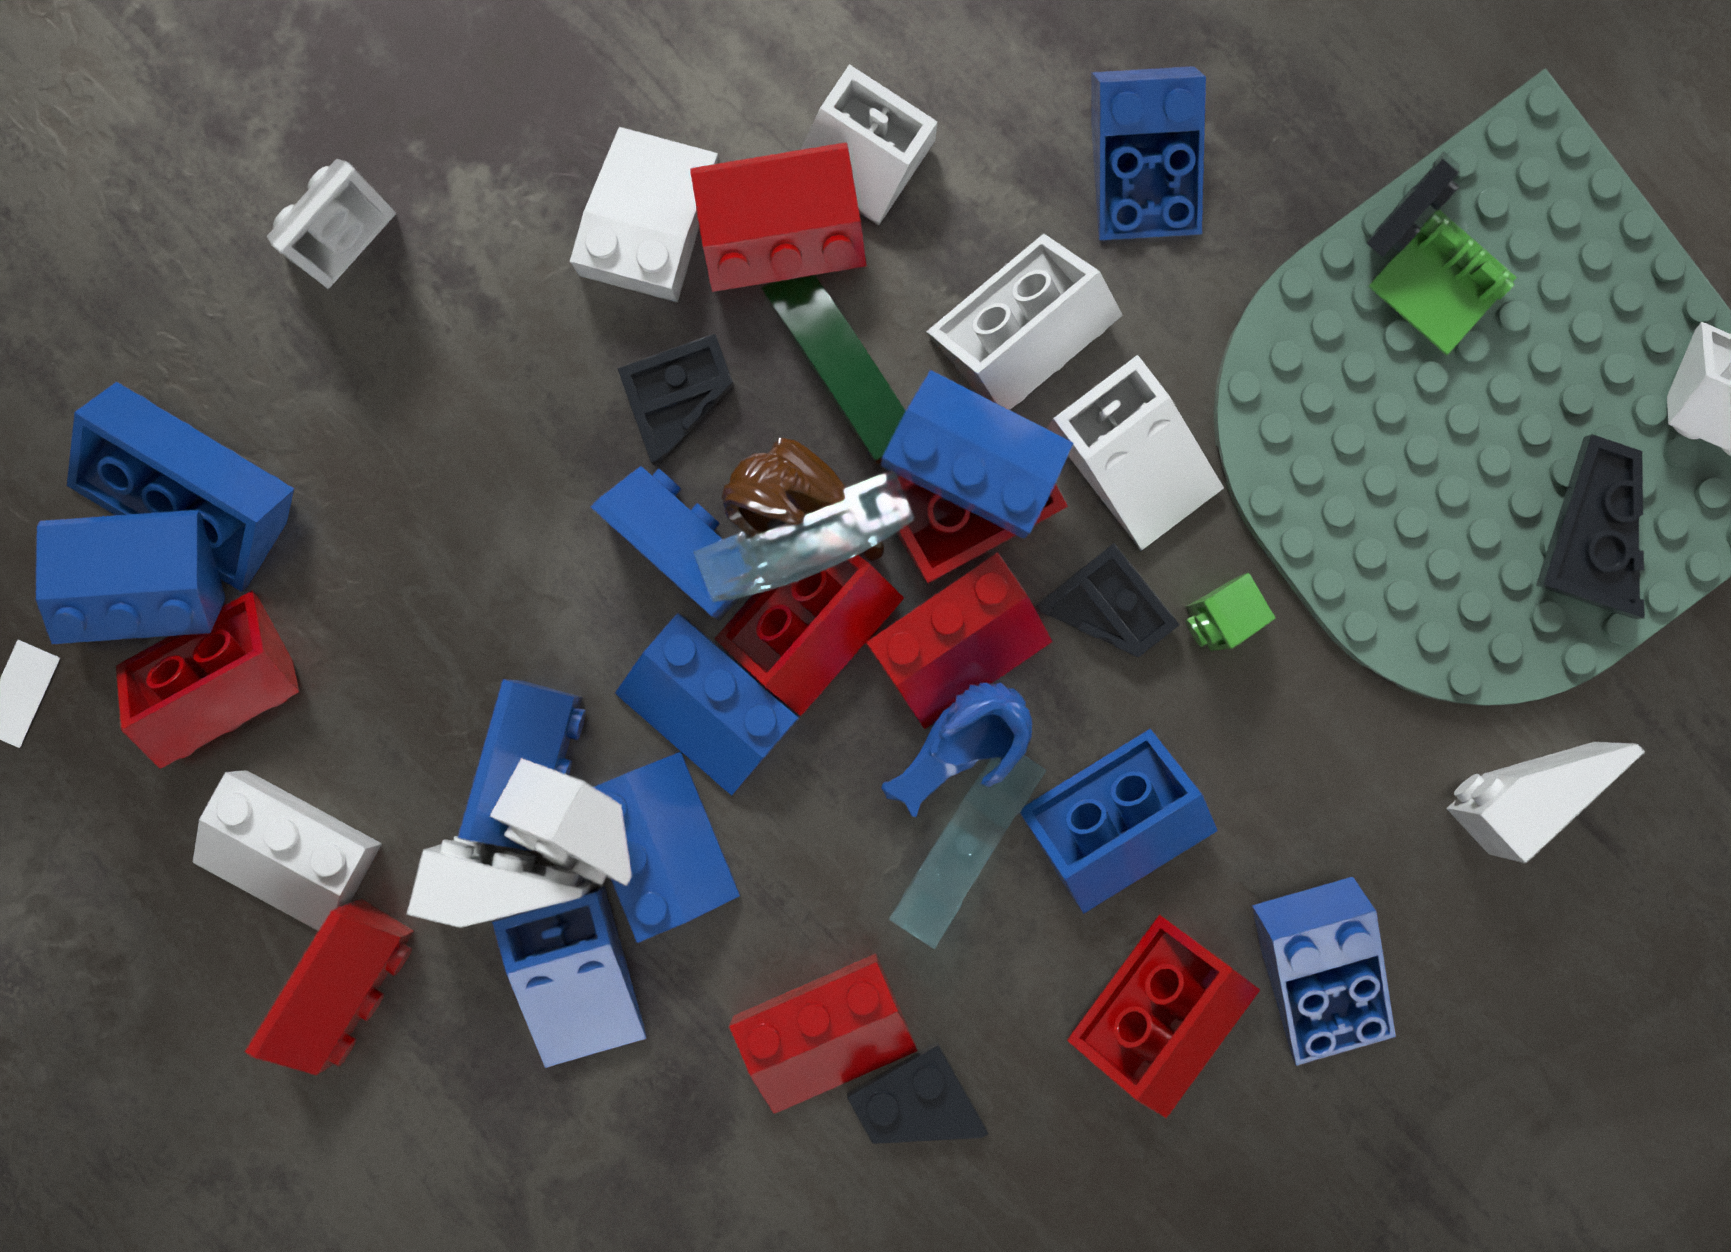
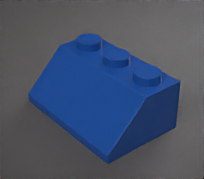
(977, 454)
(664, 530)
(126, 577)
(706, 703)
(527, 725)
(1118, 820)
(670, 847)

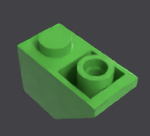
(1228, 614)

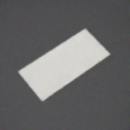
(23, 689)

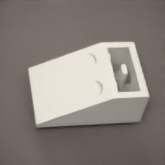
(1137, 452)
(469, 886)

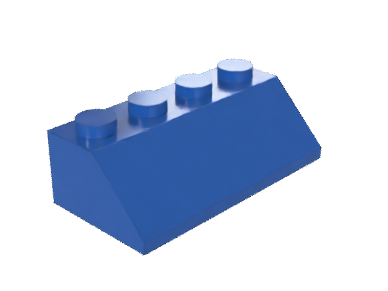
(148, 461)

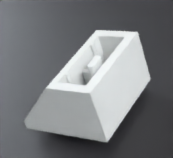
(882, 134)
(565, 822)

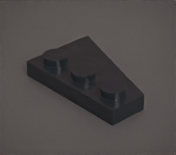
(1597, 530)

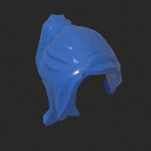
(978, 726)

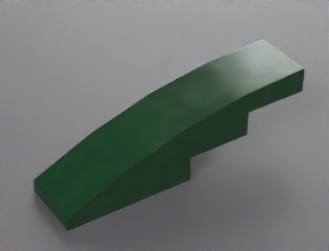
(838, 360)

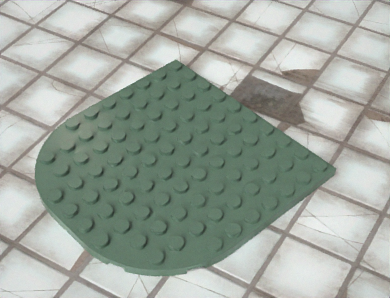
(1427, 485)

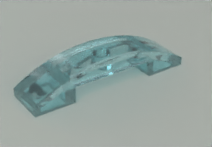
(794, 552)
(963, 850)

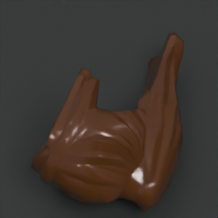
(782, 487)

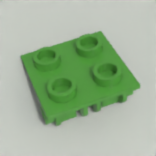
(1442, 282)

